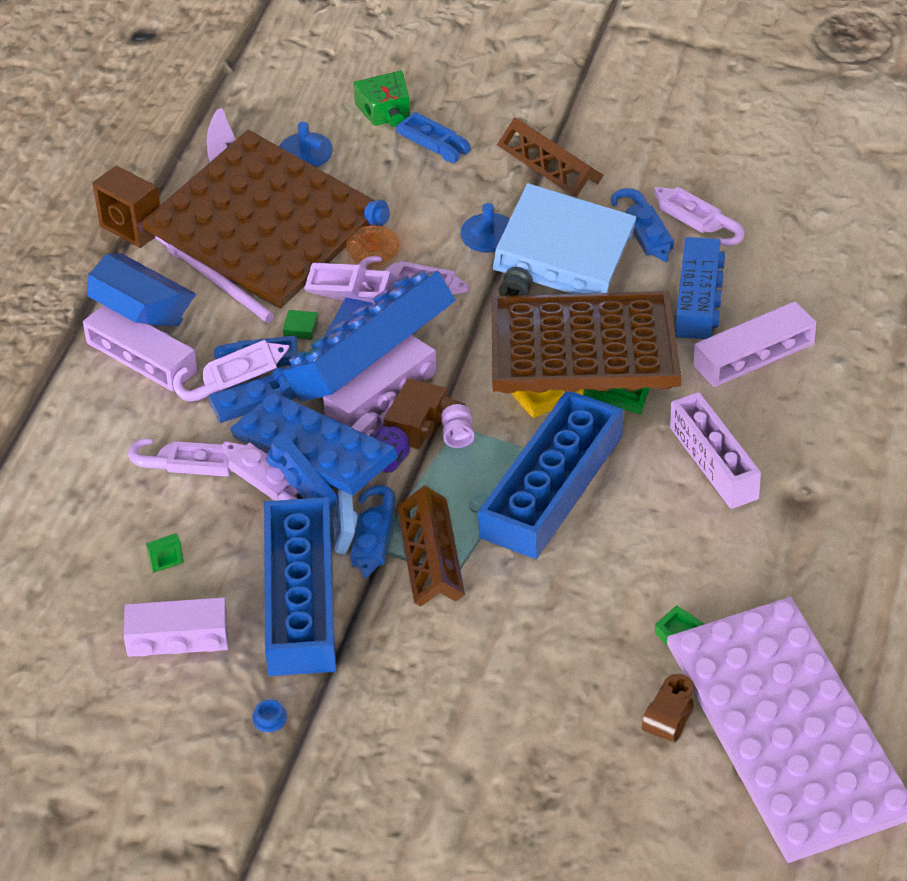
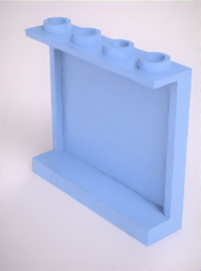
(564, 241)

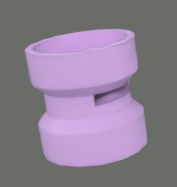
(457, 426)

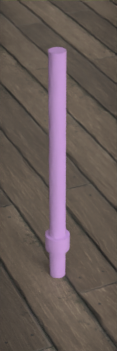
(222, 282)

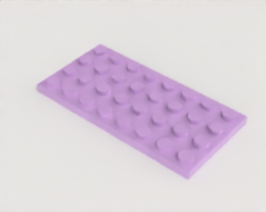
(791, 729)

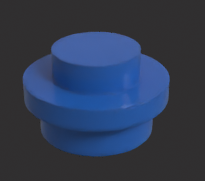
(377, 212)
(269, 716)

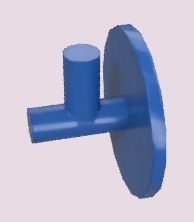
(308, 146)
(484, 230)

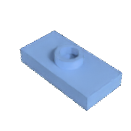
(343, 522)

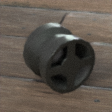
(515, 282)

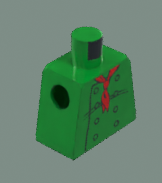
(383, 98)

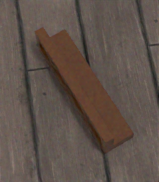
(545, 144)
(436, 540)

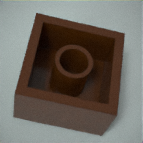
(124, 203)

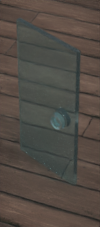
(466, 480)

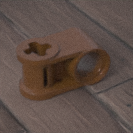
(670, 708)

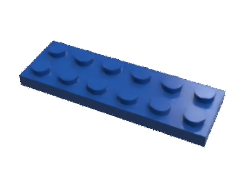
(334, 449)

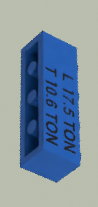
(698, 288)

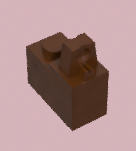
(418, 410)

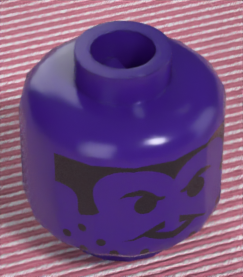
(396, 438)

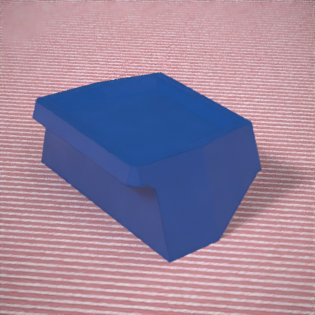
(137, 291)

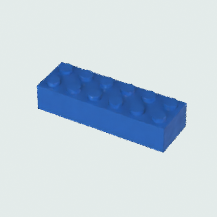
(368, 335)
(550, 474)
(299, 587)

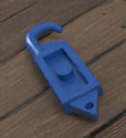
(648, 226)
(373, 531)

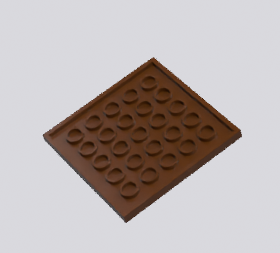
(260, 217)
(583, 342)

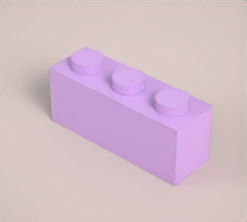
(175, 627)

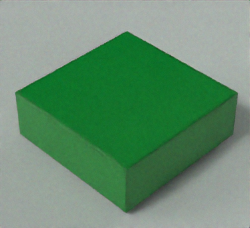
(300, 324)
(164, 552)

